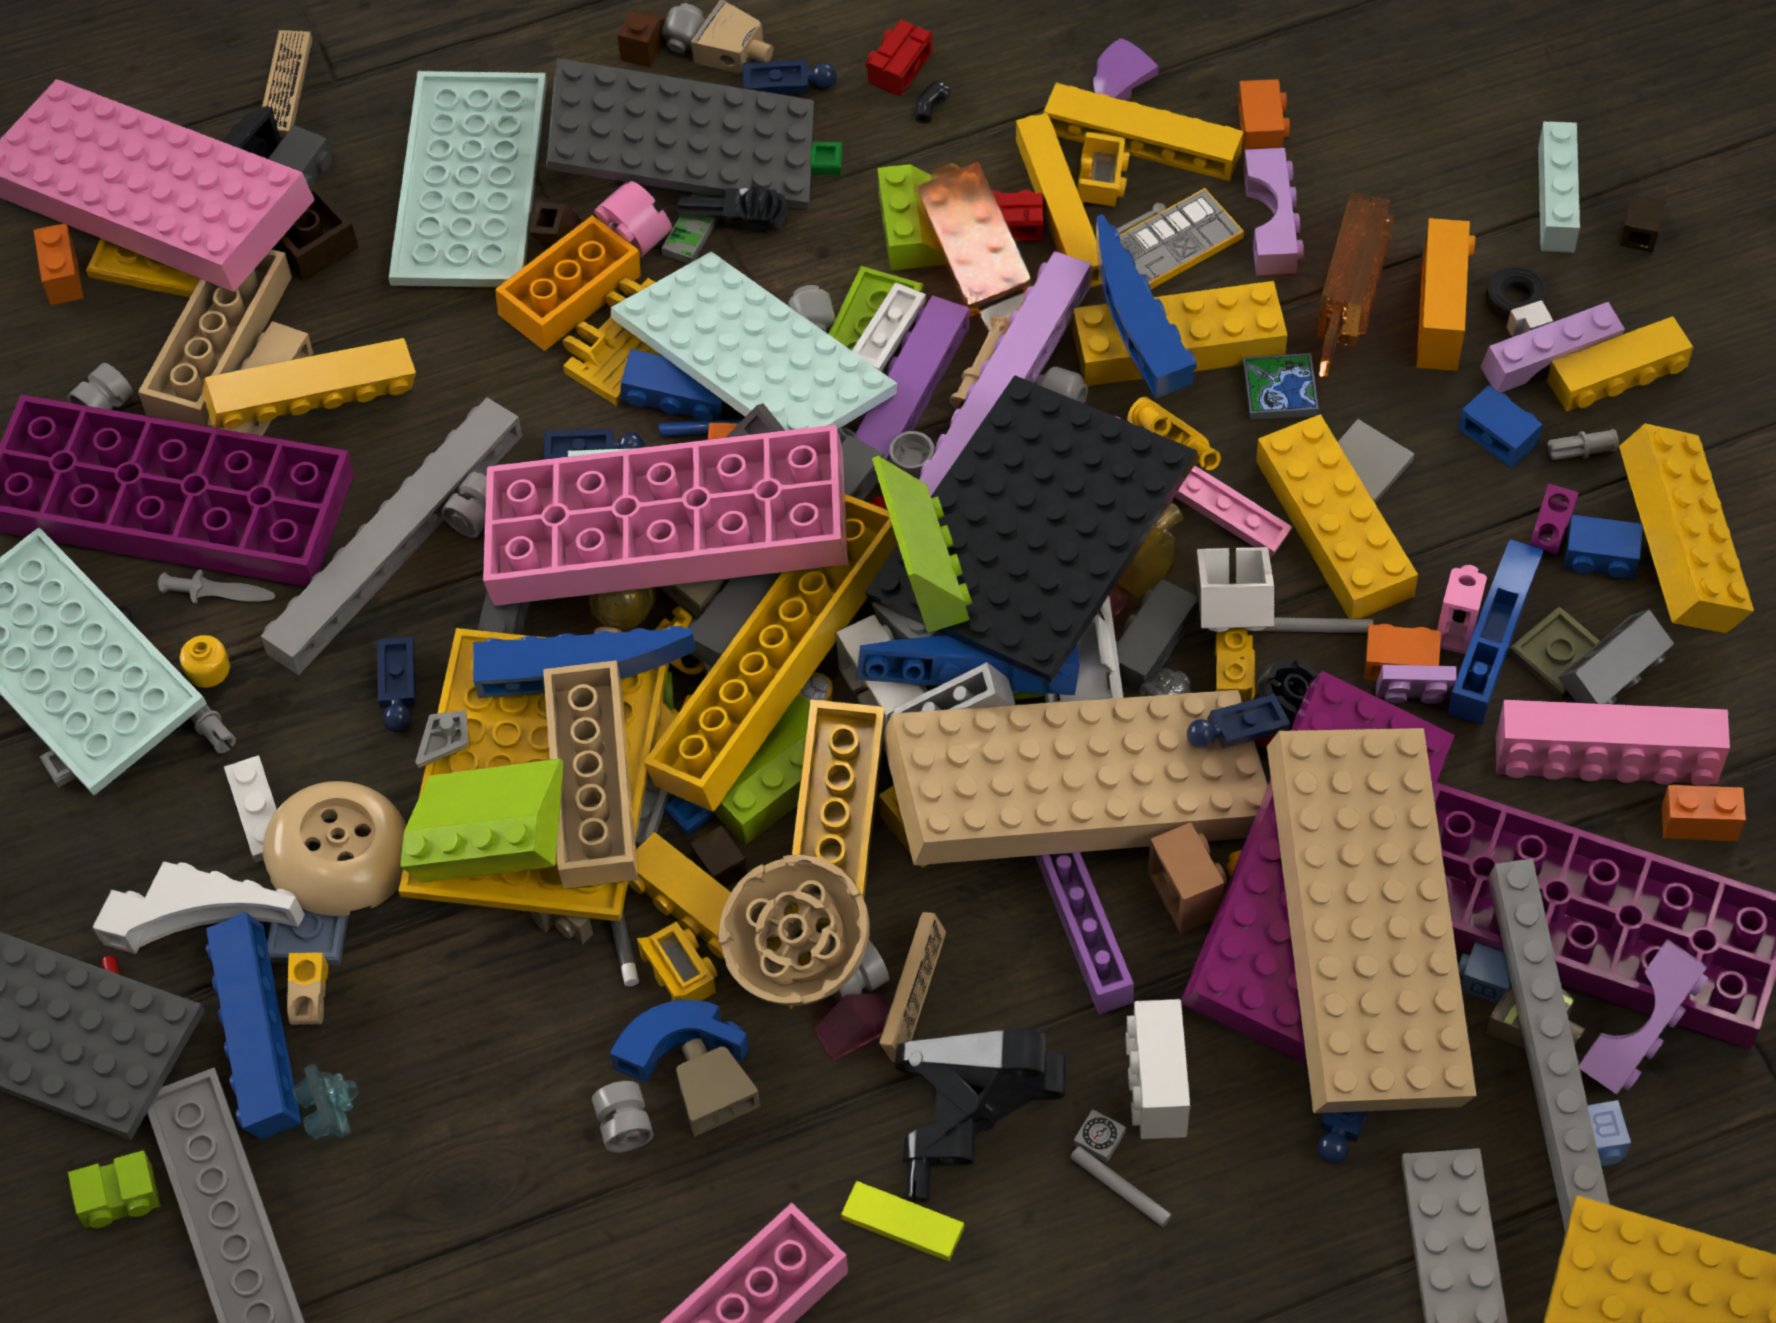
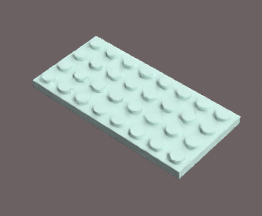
(468, 179)
(752, 347)
(82, 667)

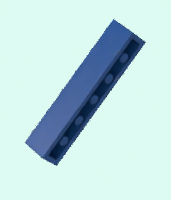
(252, 1026)

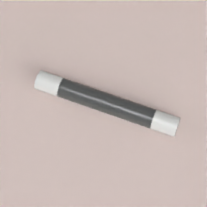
(624, 952)

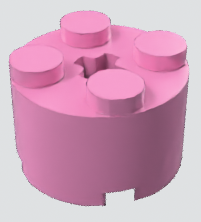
(634, 217)

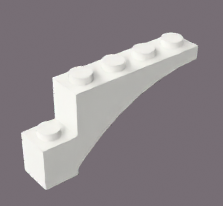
(187, 899)

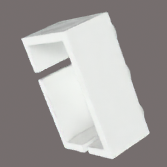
(1240, 604)
(880, 693)
(1158, 1069)

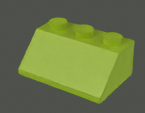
(905, 227)

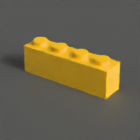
(1620, 364)

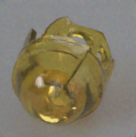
(632, 609)

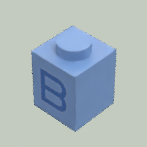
(1484, 973)
(1609, 1132)

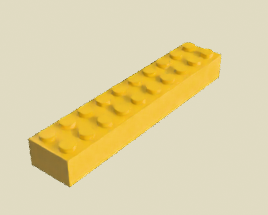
(768, 665)

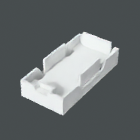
(1096, 659)

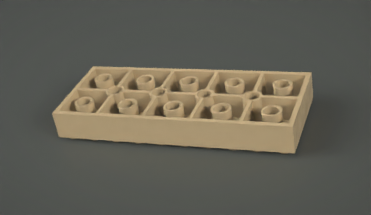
(1067, 777)
(1370, 921)

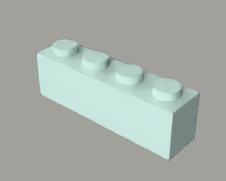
(1558, 187)

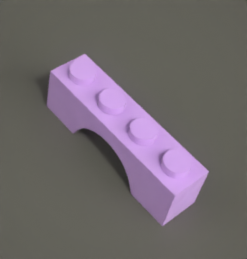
(1275, 242)
(1522, 356)
(1615, 1057)

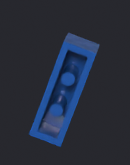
(660, 384)

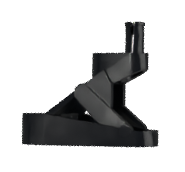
(1004, 1063)

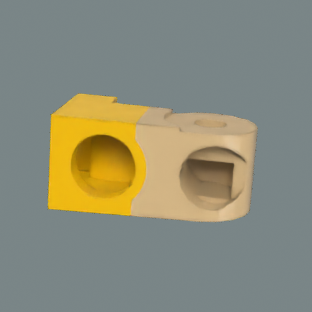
(306, 988)

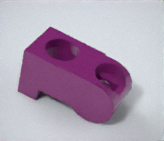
(1553, 518)

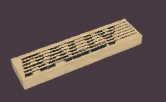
(287, 77)
(913, 983)

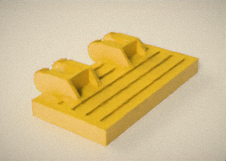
(609, 349)

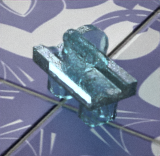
(331, 1098)

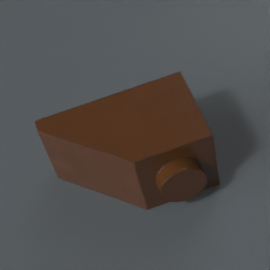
(641, 37)

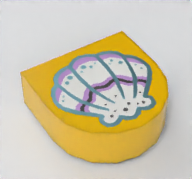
(817, 688)

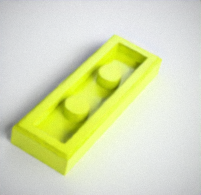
(902, 1221)

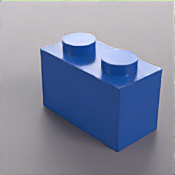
(1500, 426)
(1603, 546)

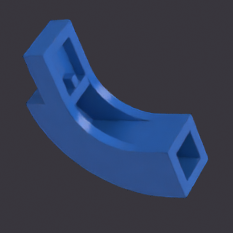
(672, 1026)

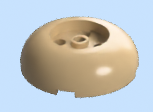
(327, 878)
(758, 913)

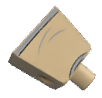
(729, 40)

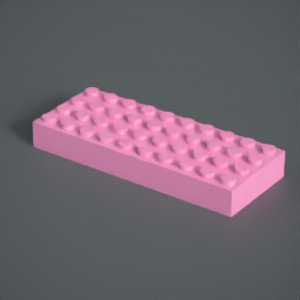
(149, 184)
(665, 515)

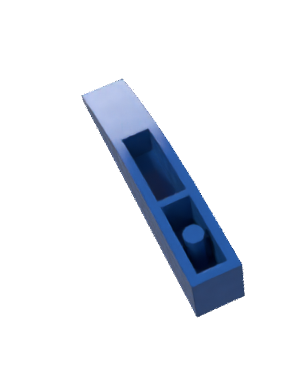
(1140, 318)
(1494, 632)
(943, 658)
(518, 665)

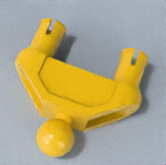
(1156, 419)

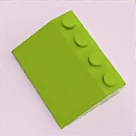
(924, 547)
(770, 780)
(485, 822)

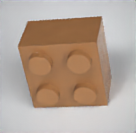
(1186, 876)

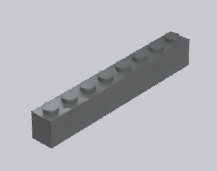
(741, 595)

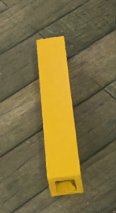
(1061, 200)

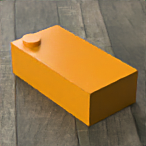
(567, 282)
(1443, 293)

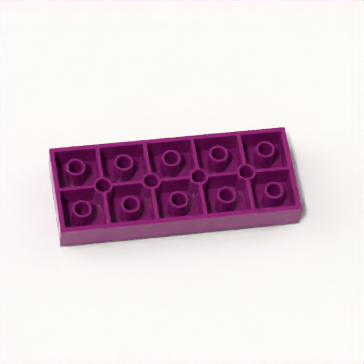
(171, 490)
(1614, 911)
(1247, 959)

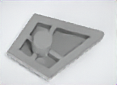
(443, 736)

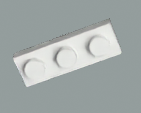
(889, 325)
(252, 801)

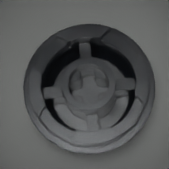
(1288, 684)

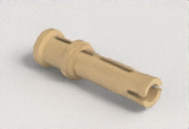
(972, 374)

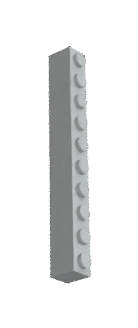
(388, 538)
(1547, 1035)

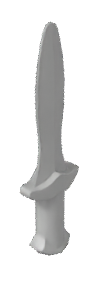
(202, 587)

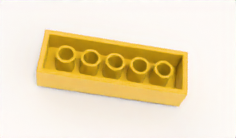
(1212, 323)
(1336, 518)
(1686, 529)
(839, 788)

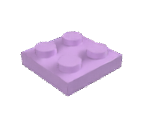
(1415, 681)

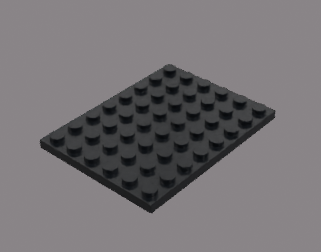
(1043, 522)

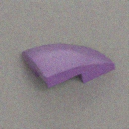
(1122, 69)

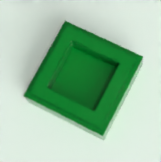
(826, 158)

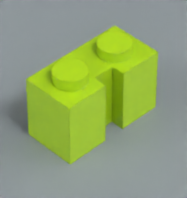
(114, 1190)

